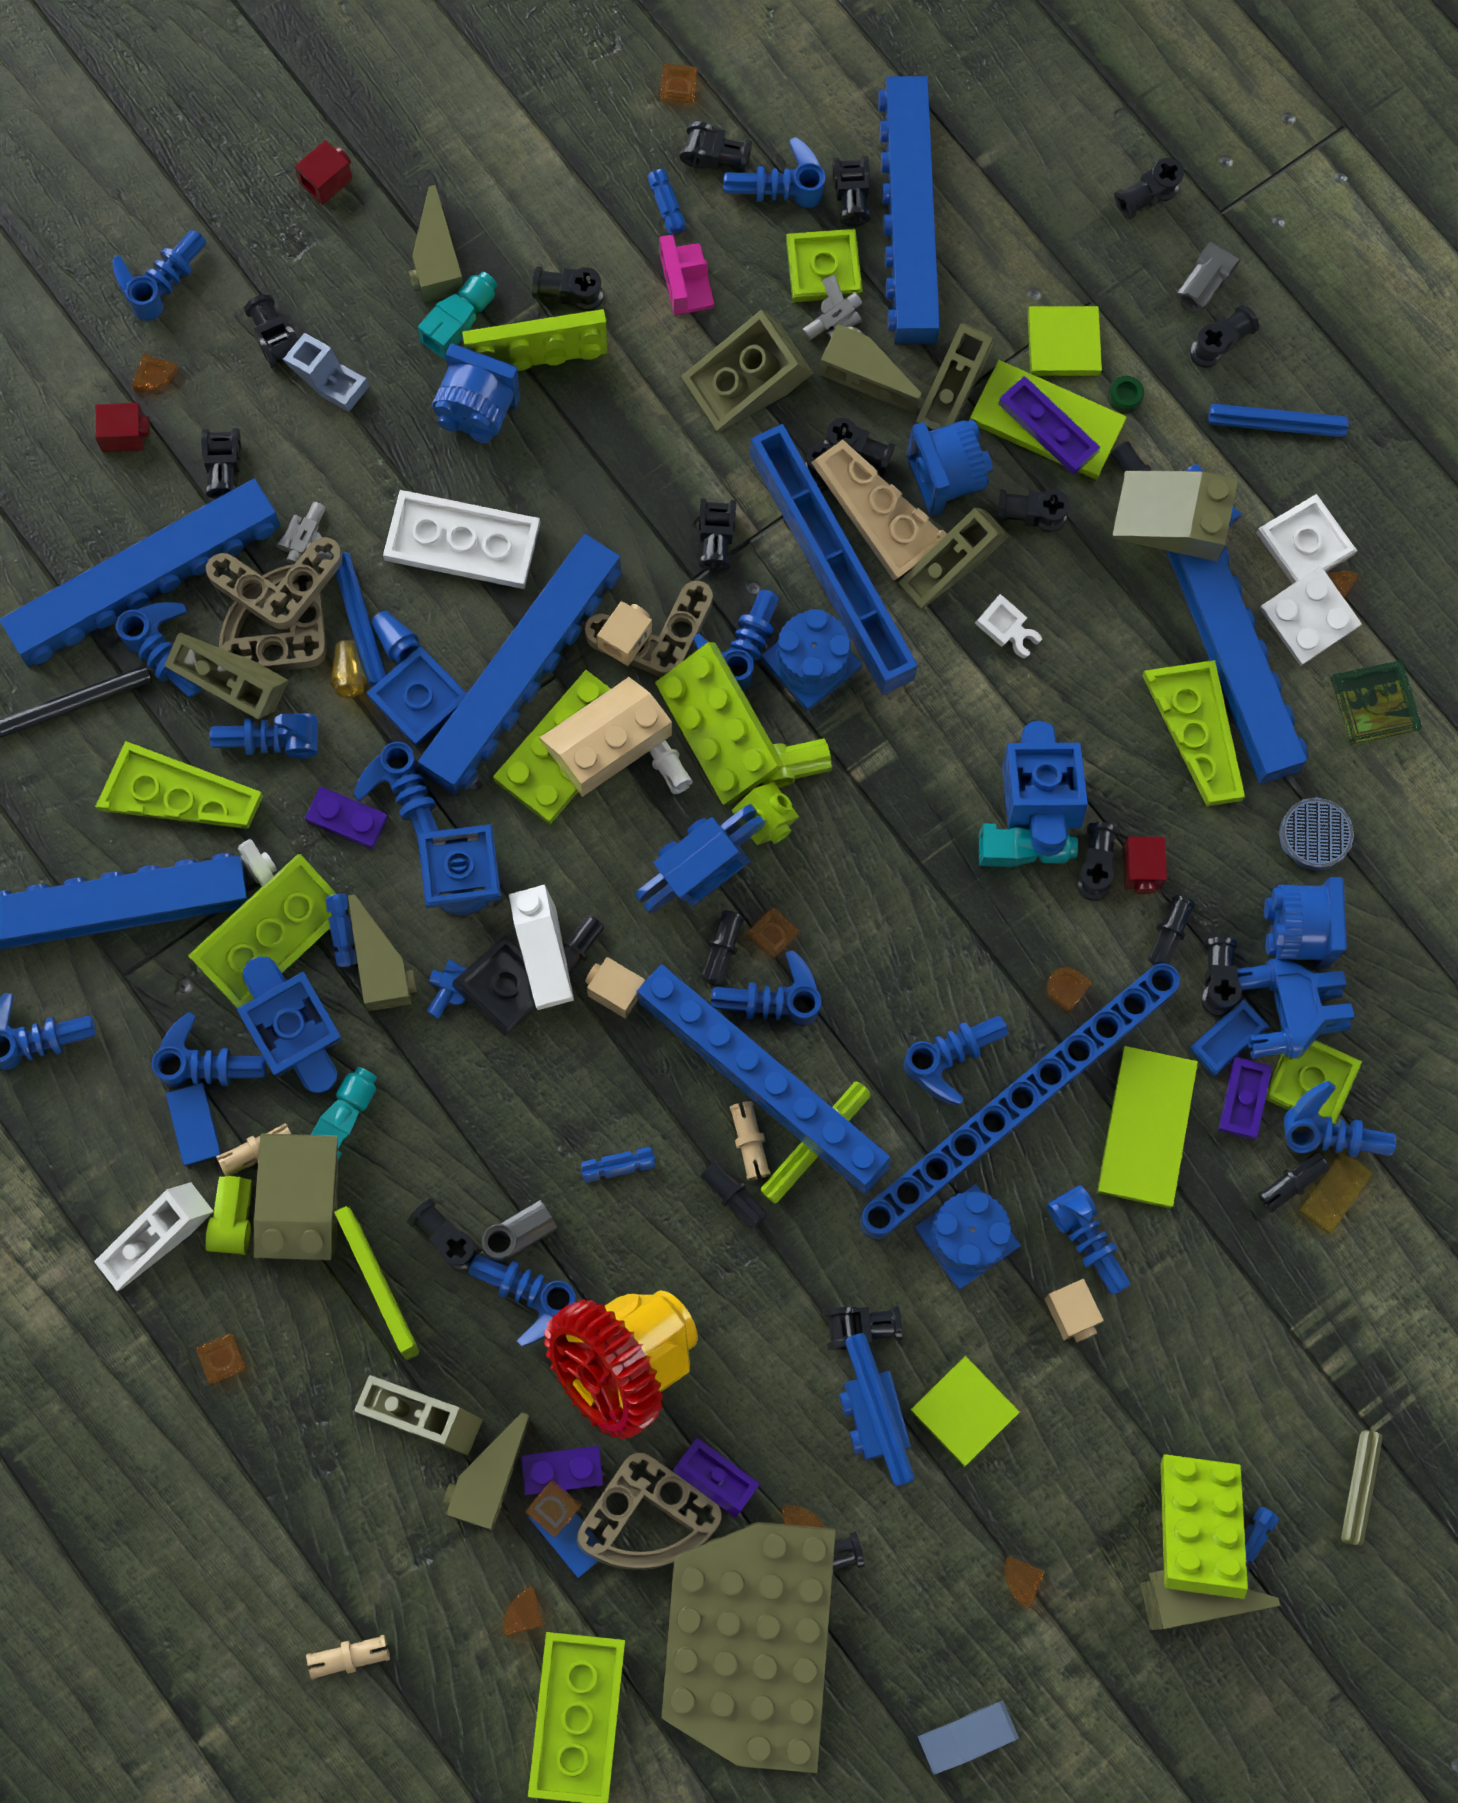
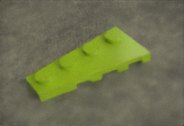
(1199, 724)
(169, 789)

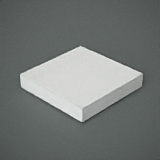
(1306, 539)

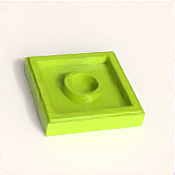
(819, 256)
(1064, 340)
(1317, 1065)
(964, 1411)

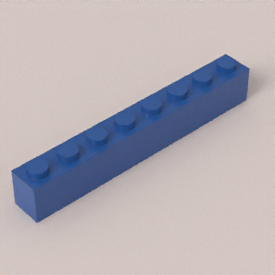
(910, 210)
(833, 559)
(140, 573)
(520, 665)
(1242, 665)
(122, 900)
(763, 1079)

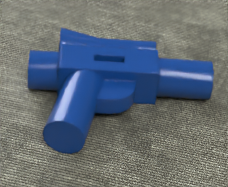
(447, 993)

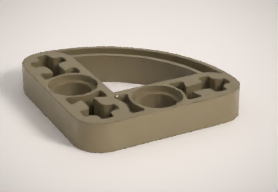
(299, 635)
(634, 1492)

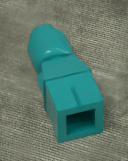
(456, 314)
(1015, 848)
(353, 1097)

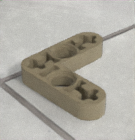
(276, 595)
(656, 646)

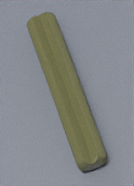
(1361, 1488)

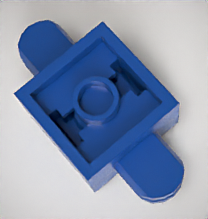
(1044, 787)
(701, 860)
(289, 1025)

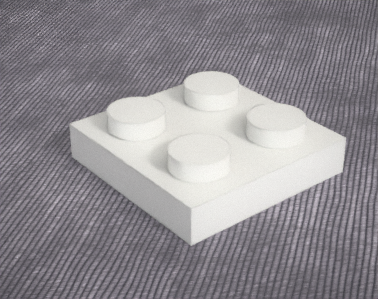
(1310, 616)

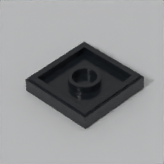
(498, 986)

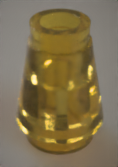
(347, 672)

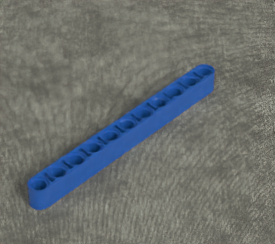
(1032, 1086)

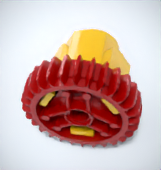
(621, 1357)

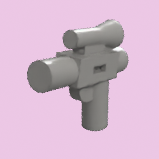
(835, 311)
(300, 537)

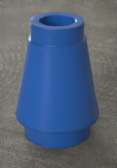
(394, 636)

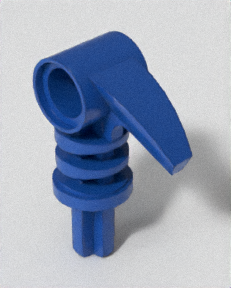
(783, 184)
(158, 281)
(749, 638)
(151, 643)
(293, 731)
(402, 782)
(774, 1002)
(39, 1039)
(944, 1051)
(197, 1066)
(1328, 1134)
(1074, 1213)
(522, 1286)

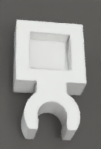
(1003, 623)

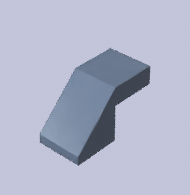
(322, 371)
(968, 1737)

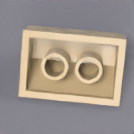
(607, 735)

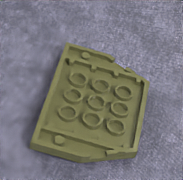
(752, 1644)

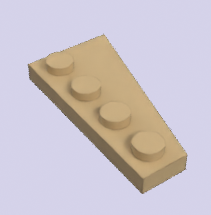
(882, 516)

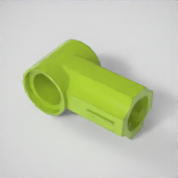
(800, 761)
(229, 1227)

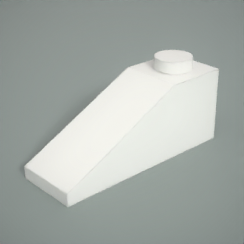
(541, 946)
(154, 1234)

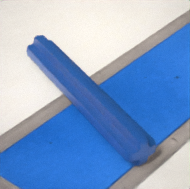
(1278, 420)
(359, 621)
(879, 1409)

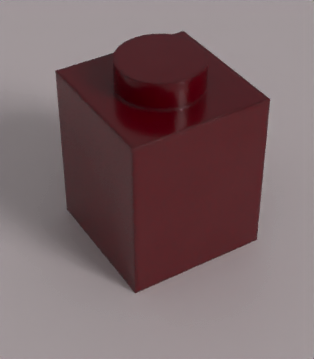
(324, 171)
(120, 427)
(1144, 864)

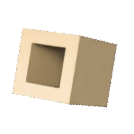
(625, 632)
(614, 986)
(1074, 1311)

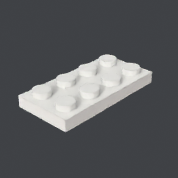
(461, 539)

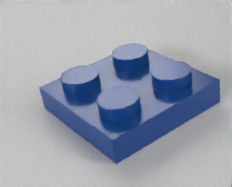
(417, 696)

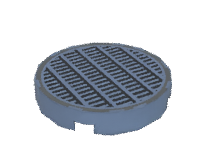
(1316, 833)

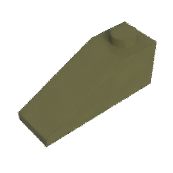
(434, 258)
(862, 365)
(956, 377)
(954, 557)
(227, 675)
(381, 968)
(419, 1415)
(484, 1483)

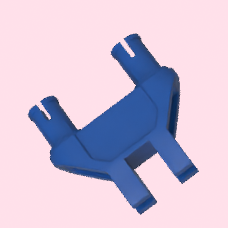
(1298, 1006)

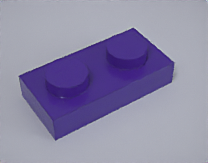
(346, 818)
(1244, 1098)
(568, 1468)
(716, 1477)

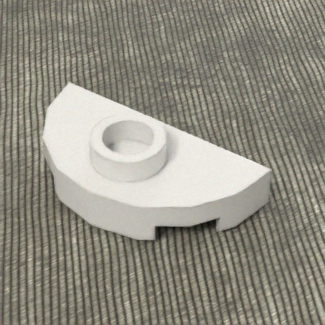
(258, 864)

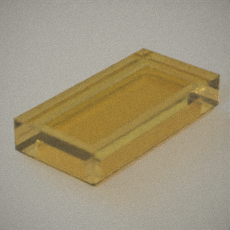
(1335, 1192)

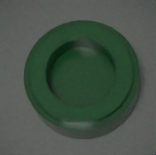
(1126, 394)

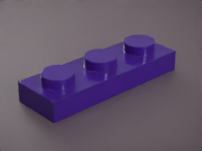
(1049, 425)

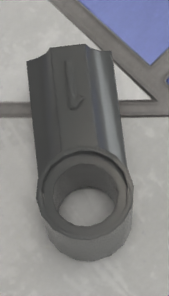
(1210, 271)
(520, 1230)

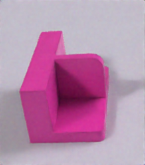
(685, 276)

